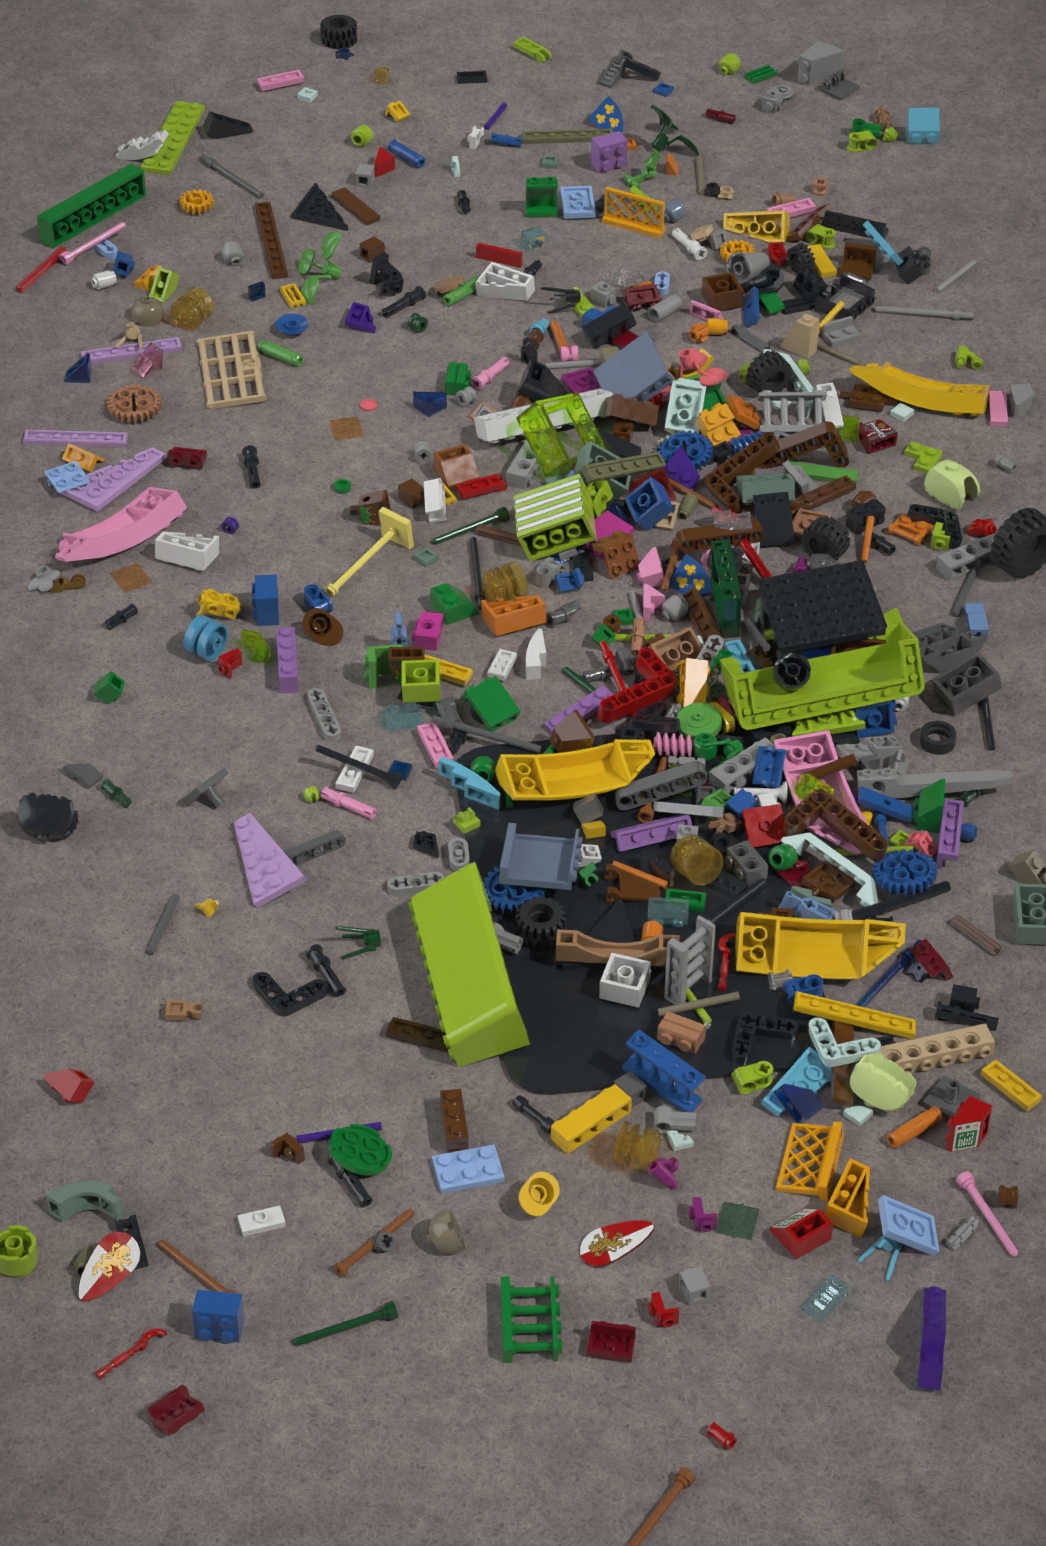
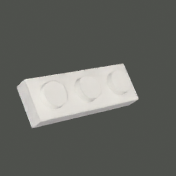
(350, 775)

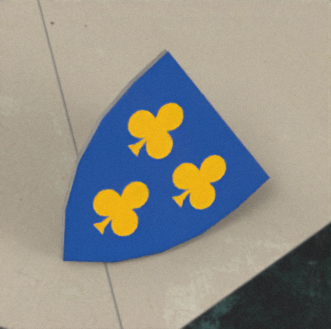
(608, 116)
(690, 574)

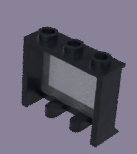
(851, 292)

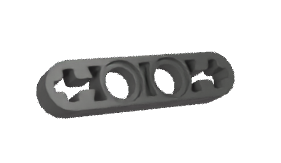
(329, 841)

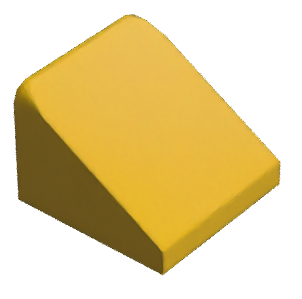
(594, 829)

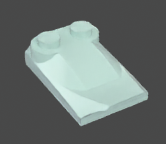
(684, 406)

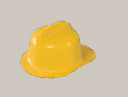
(539, 1193)

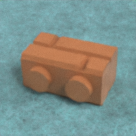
(681, 1032)

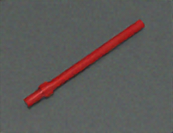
(609, 658)

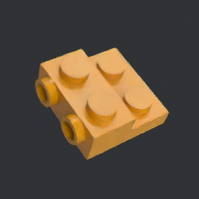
(717, 424)

